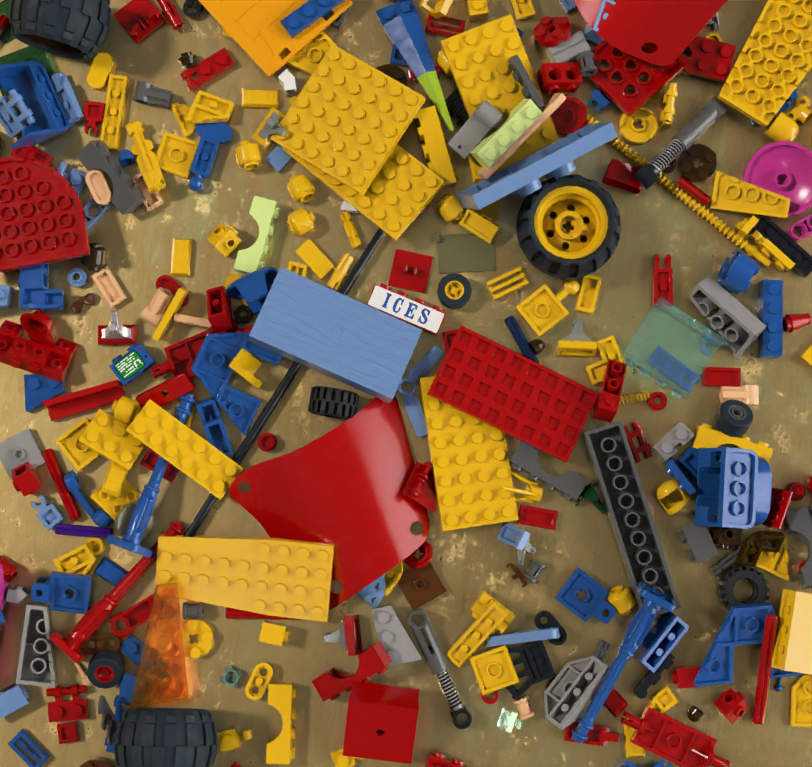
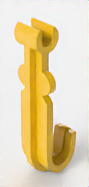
(146, 158)

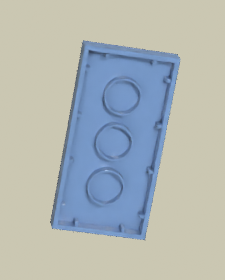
(550, 161)

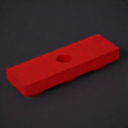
(175, 386)

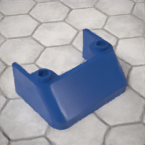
(40, 96)

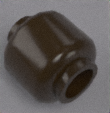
(96, 258)

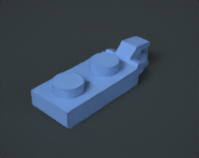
(67, 98)

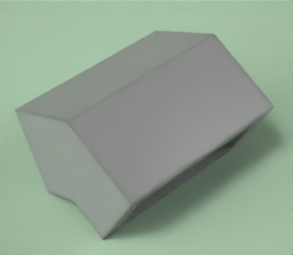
(18, 595)

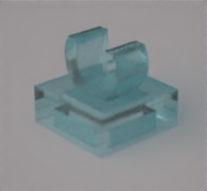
(508, 720)

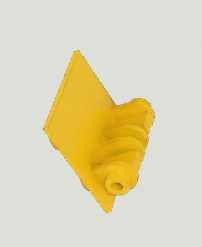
(112, 504)

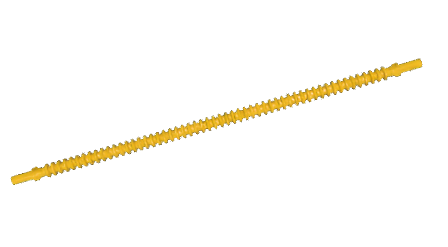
(751, 250)

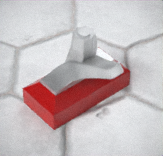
(116, 333)

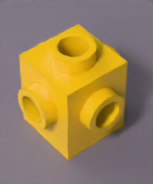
(224, 239)

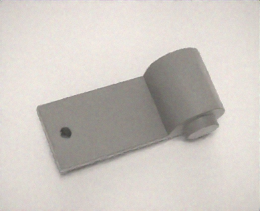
(475, 129)

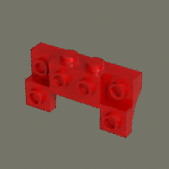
(34, 356)

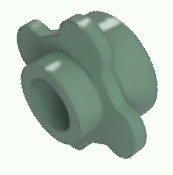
(226, 677)

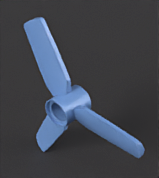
(411, 401)

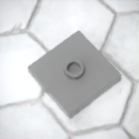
(20, 450)

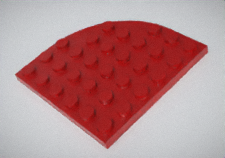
(38, 216)

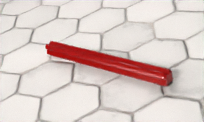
(764, 669)

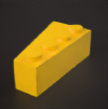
(433, 145)

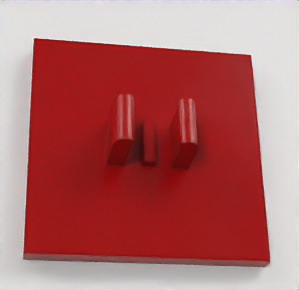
(410, 271)

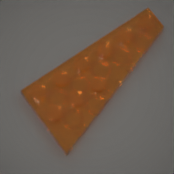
(162, 665)

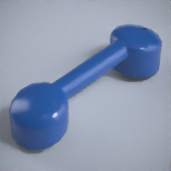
(99, 517)

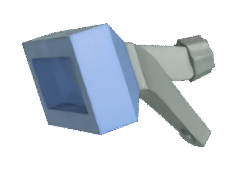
(518, 539)

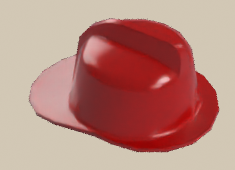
(38, 327)

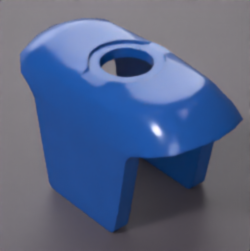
(253, 287)

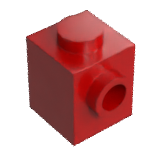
(26, 479)

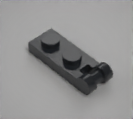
(649, 678)

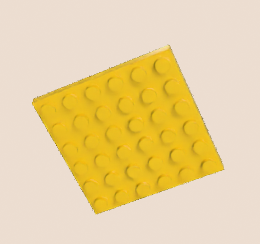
(348, 119)

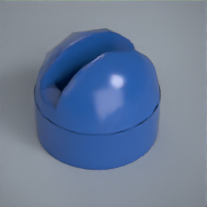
(126, 157)

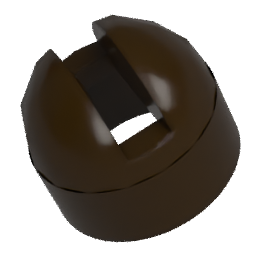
(537, 345)
(694, 714)

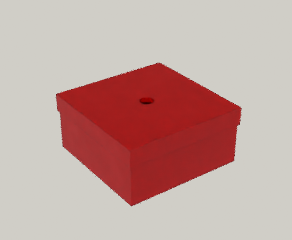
(381, 722)

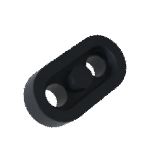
(551, 622)

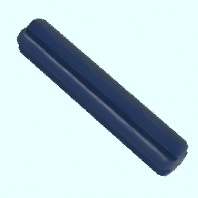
(520, 338)

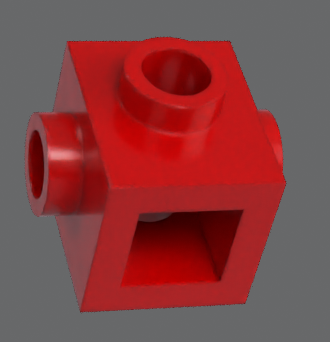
(731, 705)

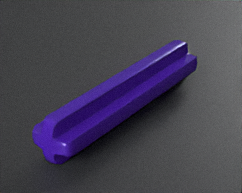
(85, 531)

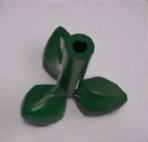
(591, 495)

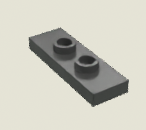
(520, 75)

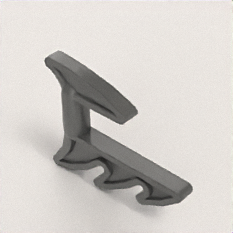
(108, 718)

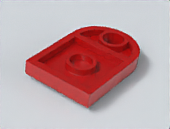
(709, 59)

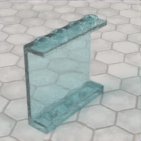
(671, 348)

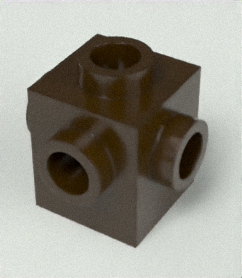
(726, 537)

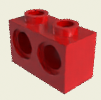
(559, 77)

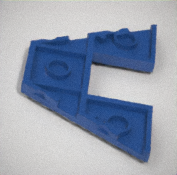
(214, 372)
(741, 627)

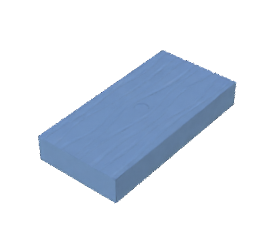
(335, 335)

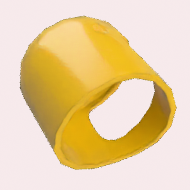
(782, 128)
(672, 496)

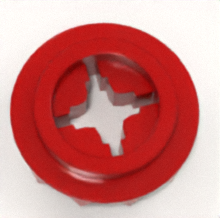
(424, 559)

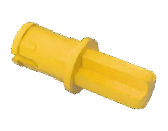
(340, 271)

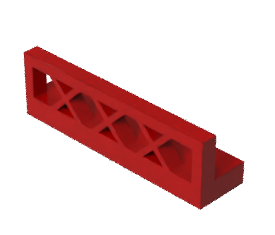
(84, 400)

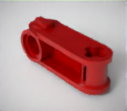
(132, 617)

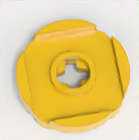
(638, 136)
(205, 638)

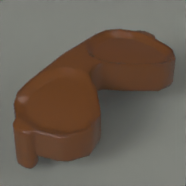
(88, 299)
(518, 574)

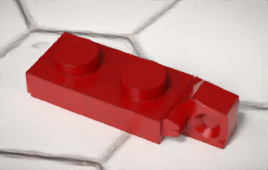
(598, 736)

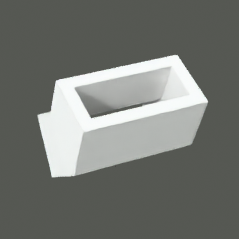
(288, 81)

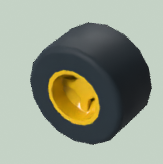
(456, 285)

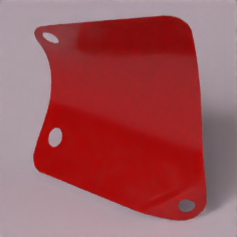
(662, 22)
(343, 494)

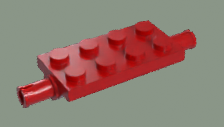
(183, 353)
(673, 739)

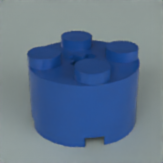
(737, 272)

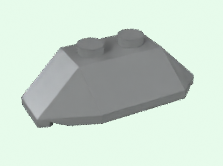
(573, 690)

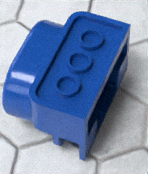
(732, 488)

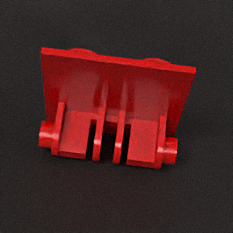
(139, 18)
(421, 486)
(779, 504)

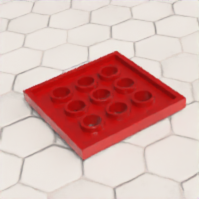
(630, 78)

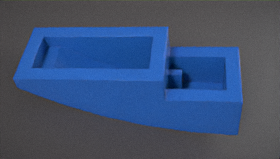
(214, 425)

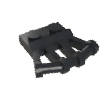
(536, 663)

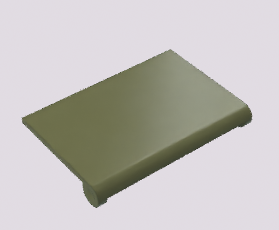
(464, 253)

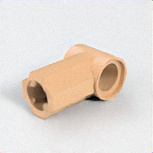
(155, 310)
(746, 393)

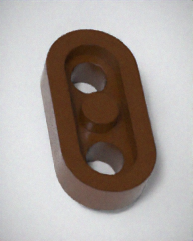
(101, 643)

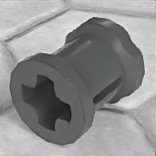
(587, 64)
(534, 571)
(193, 610)

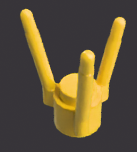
(531, 492)

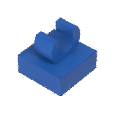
(601, 98)

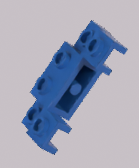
(35, 290)

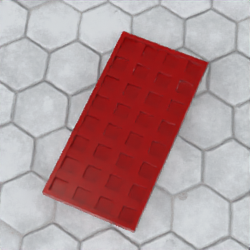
(513, 394)

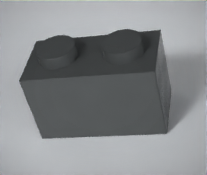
(698, 542)

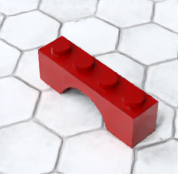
(370, 661)

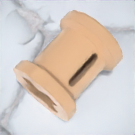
(524, 707)

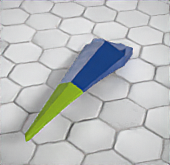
(405, 31)

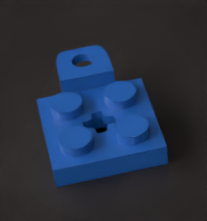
(54, 591)
(593, 604)

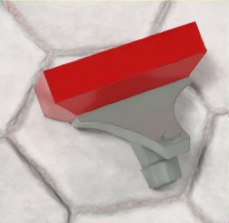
(347, 635)

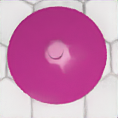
(785, 170)

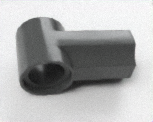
(146, 94)

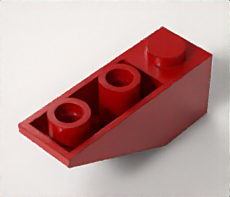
(610, 391)

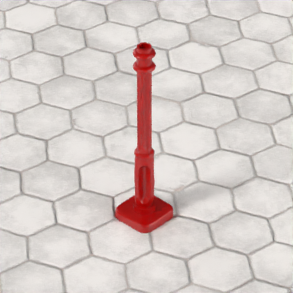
(93, 619)

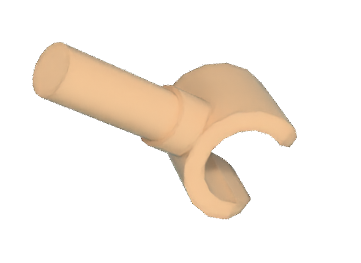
(85, 680)

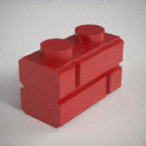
(219, 309)

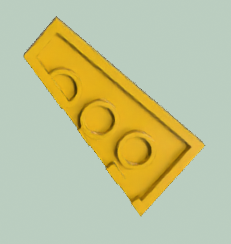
(742, 197)

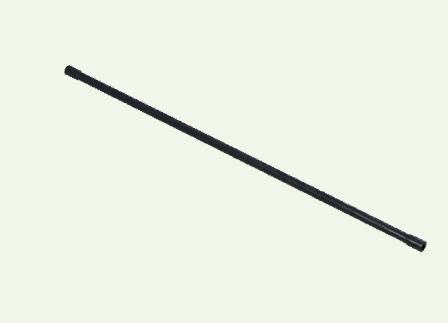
(282, 387)

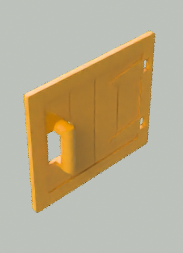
(259, 30)

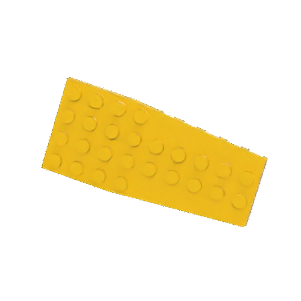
(771, 60)
(250, 574)

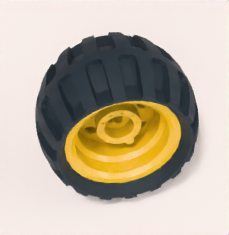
(589, 201)

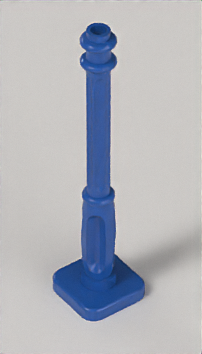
(148, 497)
(635, 634)

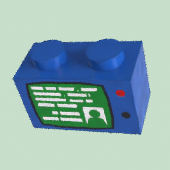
(132, 364)

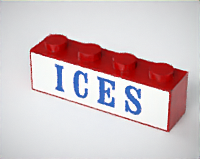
(406, 309)

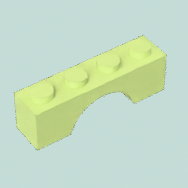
(517, 123)
(263, 212)

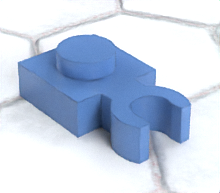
(49, 514)

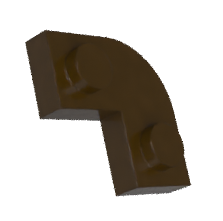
(755, 543)

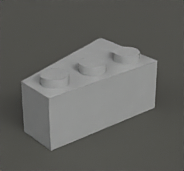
(394, 636)

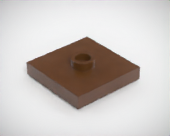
(420, 585)

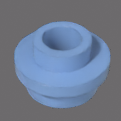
(77, 283)

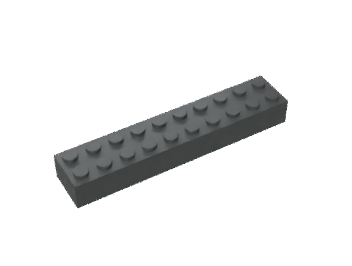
(628, 510)

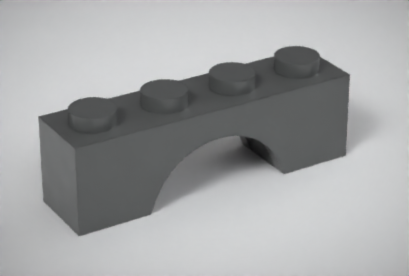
(126, 194)
(526, 459)
(799, 523)

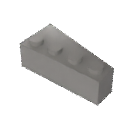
(36, 655)

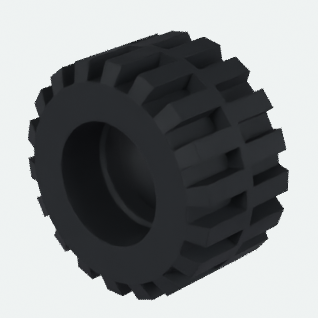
(333, 402)
(729, 579)

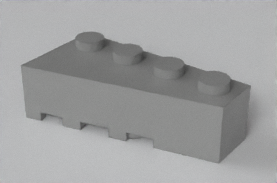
(727, 316)

